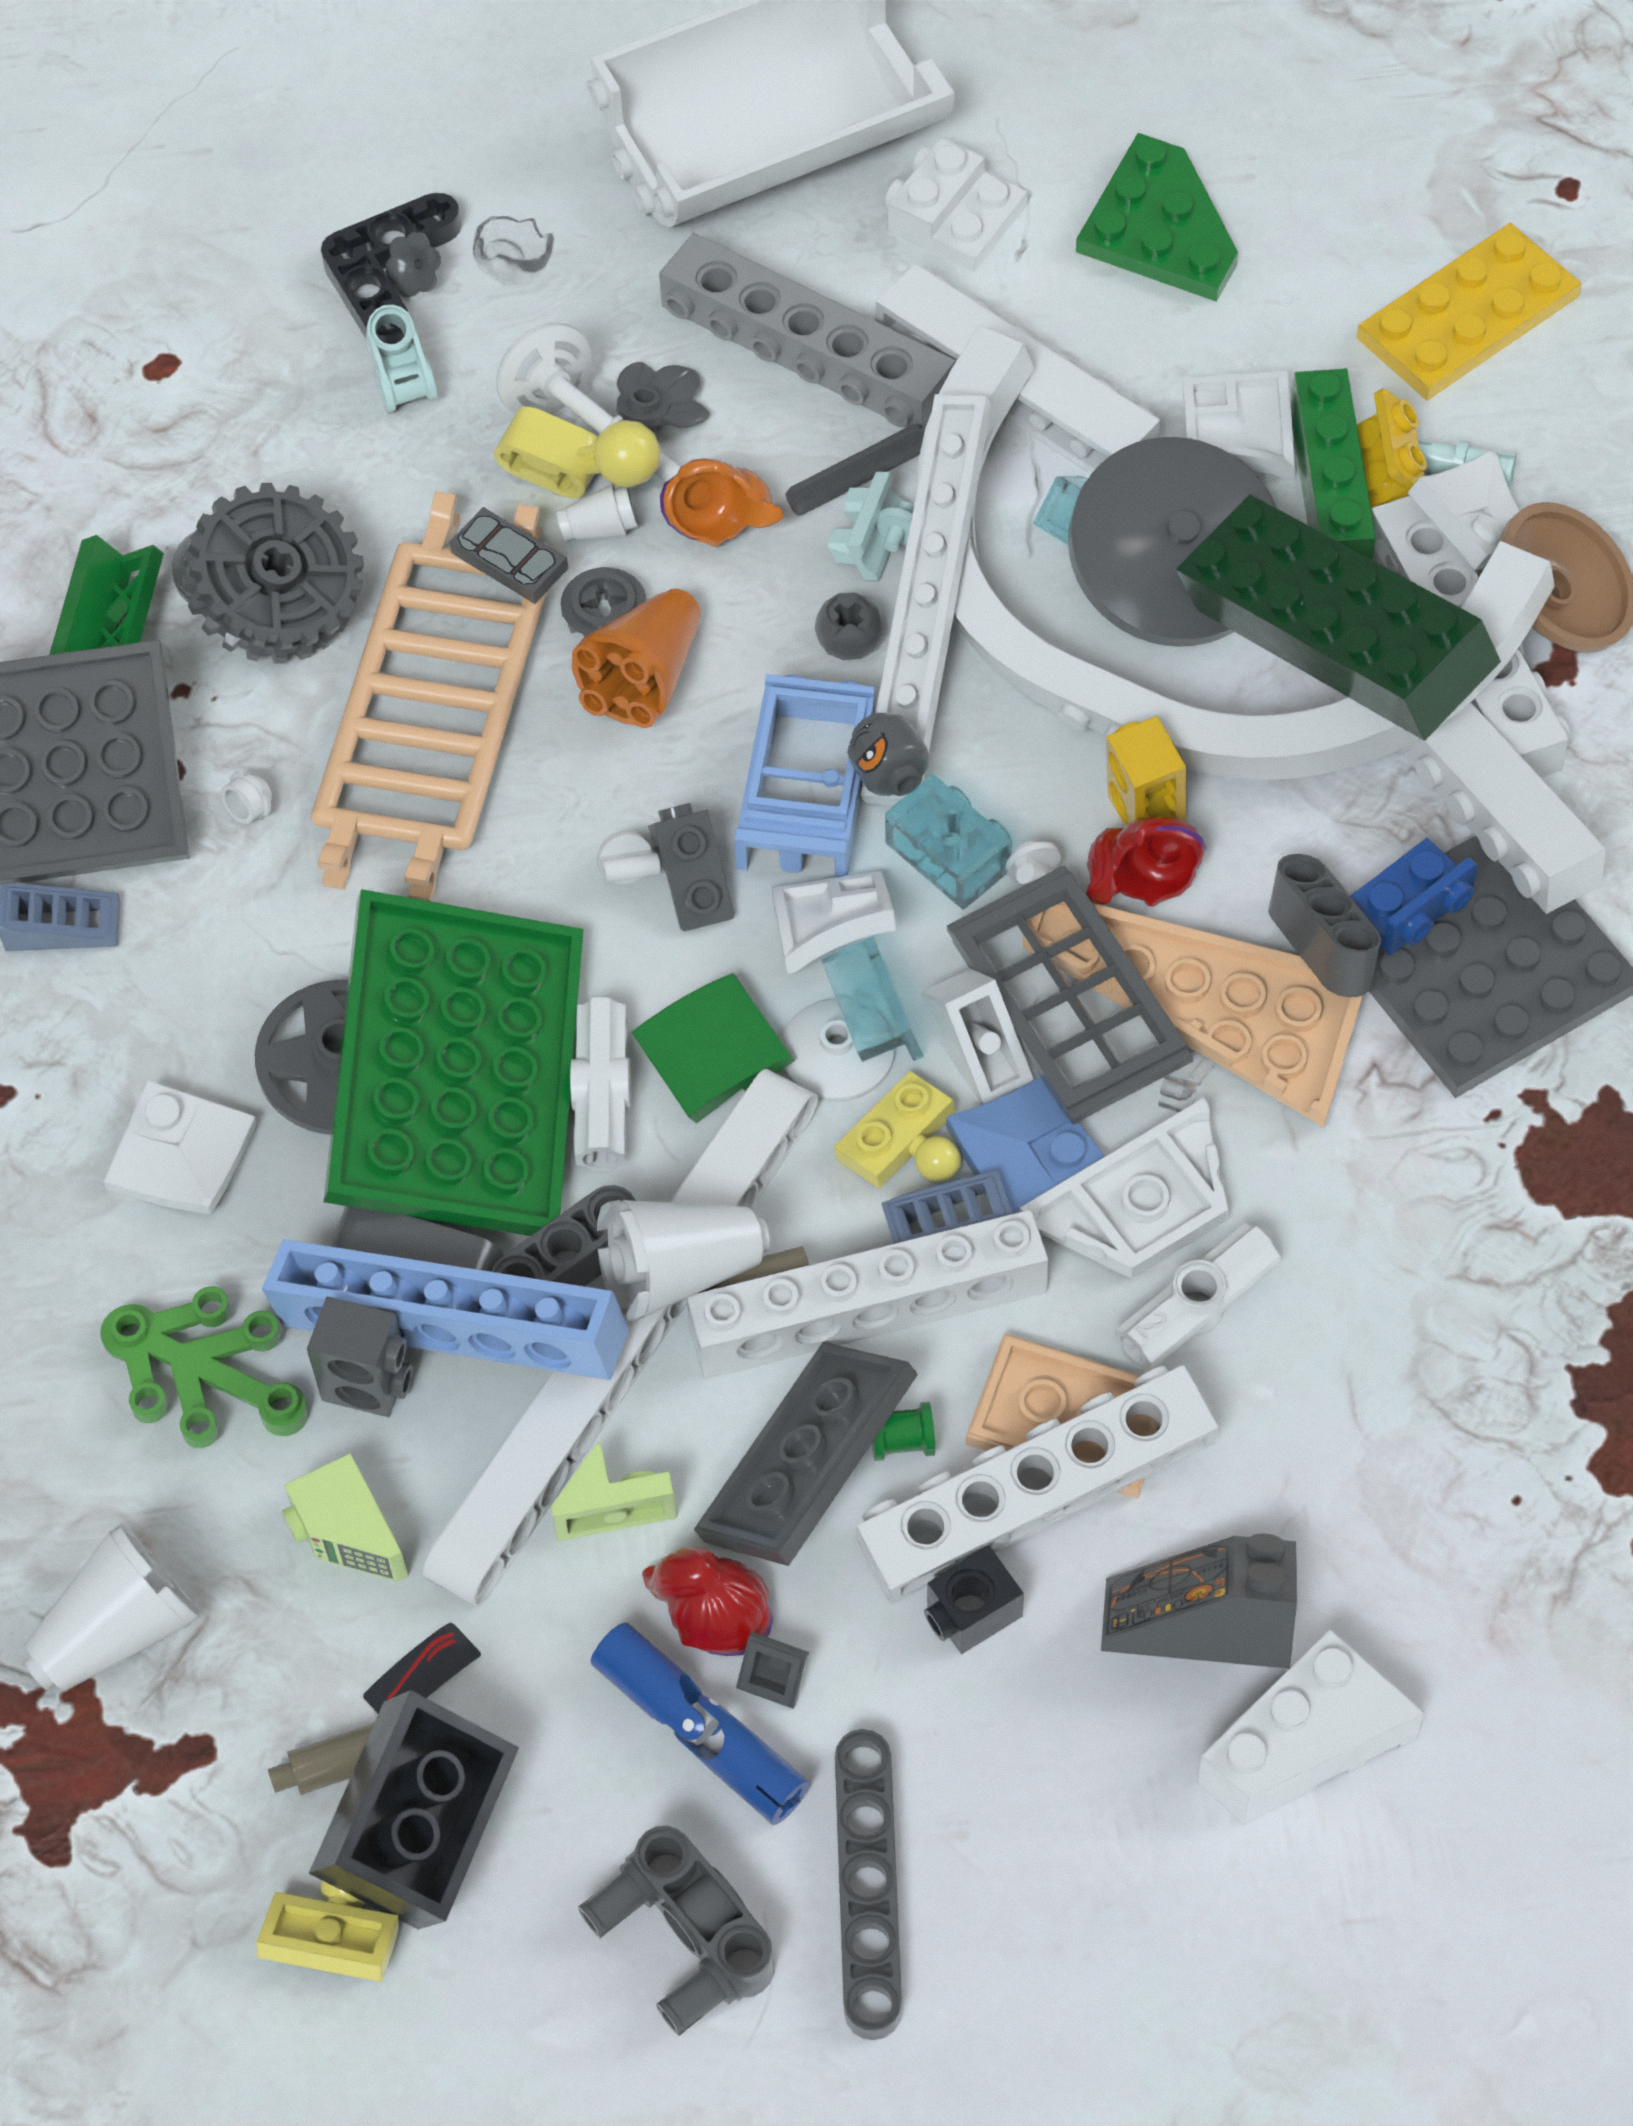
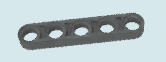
(863, 1912)

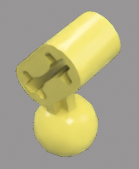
(568, 456)

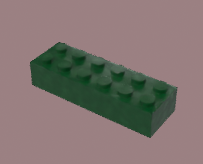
(1339, 616)

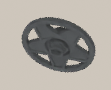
(304, 1058)

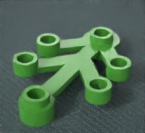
(198, 1362)

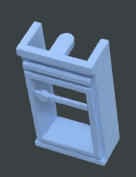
(801, 826)

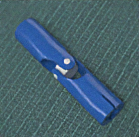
(675, 1700)

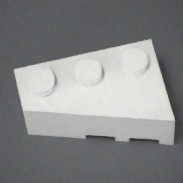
(1305, 1729)

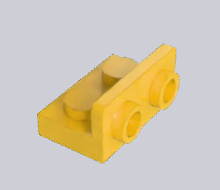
(1390, 449)

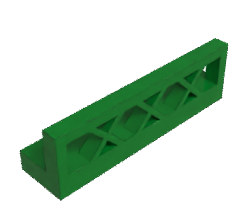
(101, 597)

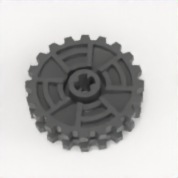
(256, 605)

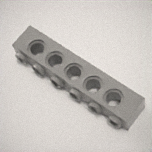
(803, 331)

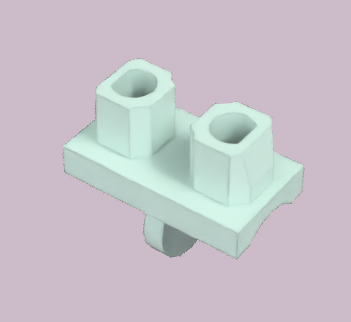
(879, 528)

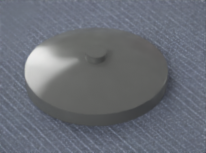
(1142, 521)

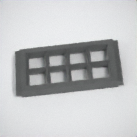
(1122, 1078)

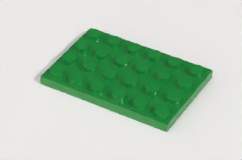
(454, 1065)

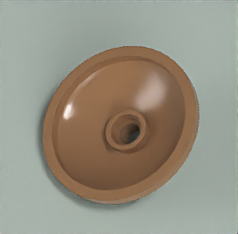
(1591, 576)

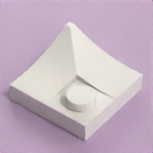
(1244, 417)
(1468, 506)
(829, 914)
(179, 1150)

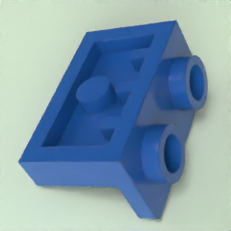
(1415, 894)

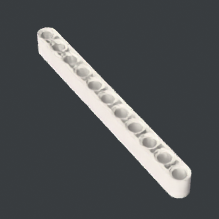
(575, 1408)

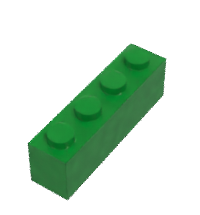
(1331, 458)

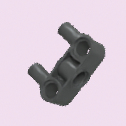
(701, 1913)

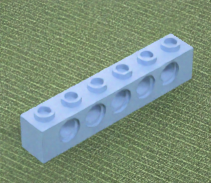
(455, 1307)

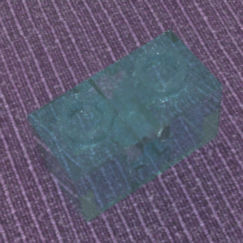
(948, 840)

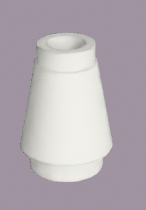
(599, 515)

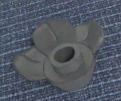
(660, 396)

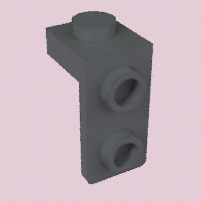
(692, 867)

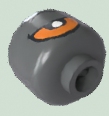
(888, 754)

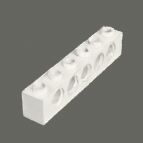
(1421, 553)
(868, 1294)
(1165, 1396)

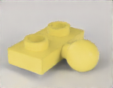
(902, 1128)
(328, 1934)

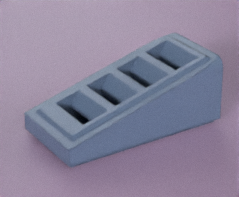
(41, 899)
(925, 1202)

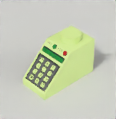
(343, 1520)

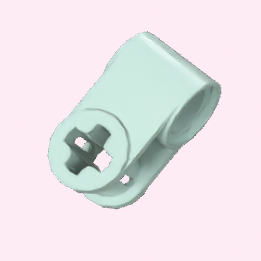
(402, 367)

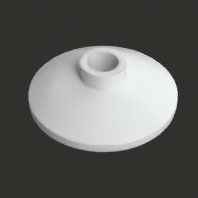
(829, 1068)

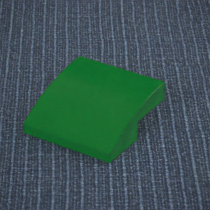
(711, 1045)

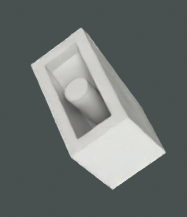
(978, 1034)

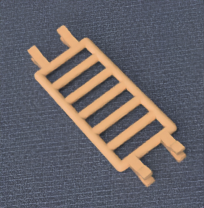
(431, 838)

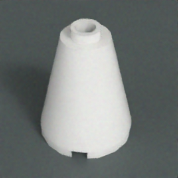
(674, 1250)
(107, 1614)

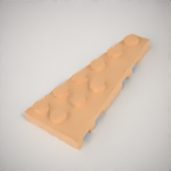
(1227, 999)

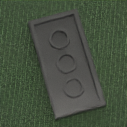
(805, 1453)

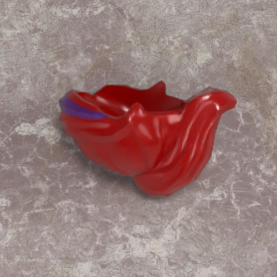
(1144, 861)
(711, 1599)

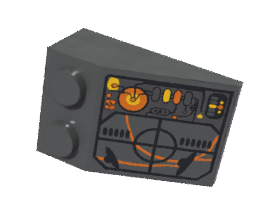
(1208, 1604)

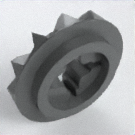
(583, 591)

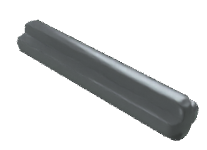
(855, 470)

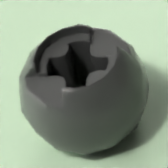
(848, 641)

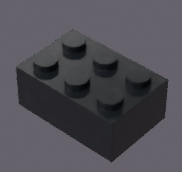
(414, 1810)

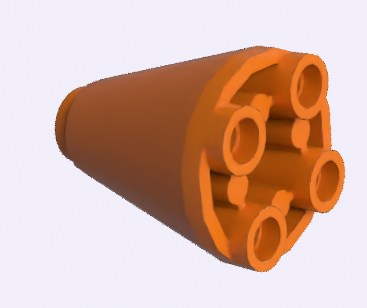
(637, 659)

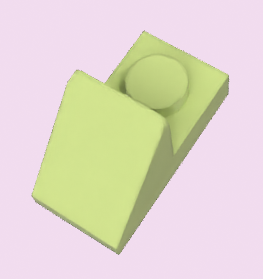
(596, 1506)

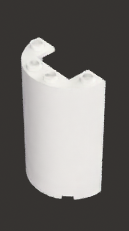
(757, 100)

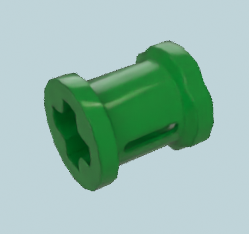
(906, 1432)

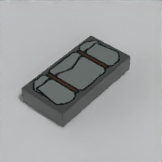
(509, 555)

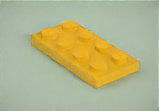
(1468, 311)

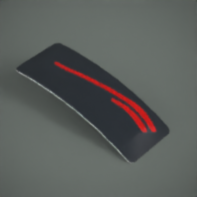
(425, 1667)

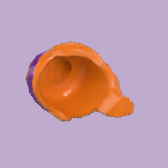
(716, 501)

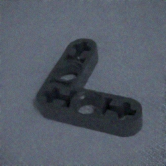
(367, 266)

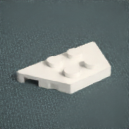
(1140, 1197)

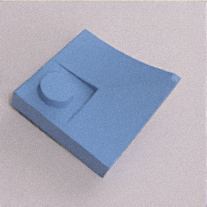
(1024, 1140)

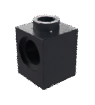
(978, 1576)

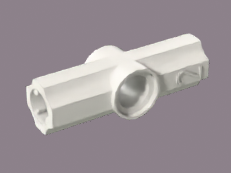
(600, 1084)
(1174, 1319)

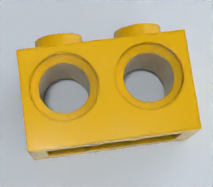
(1145, 772)

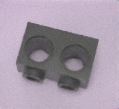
(359, 1357)

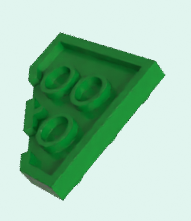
(1160, 222)

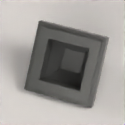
(772, 1670)

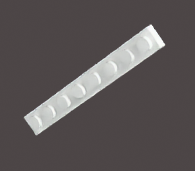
(933, 565)

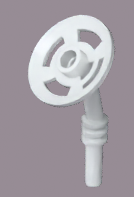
(556, 381)

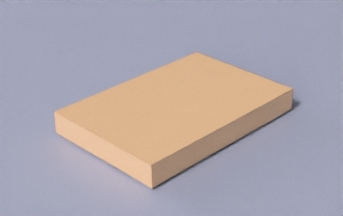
(1045, 1384)

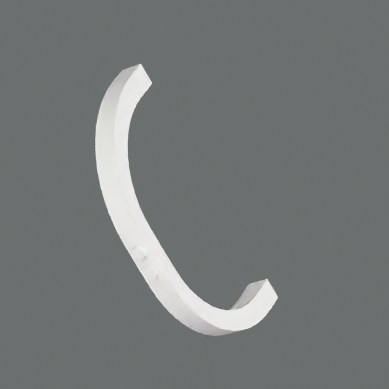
(1210, 742)

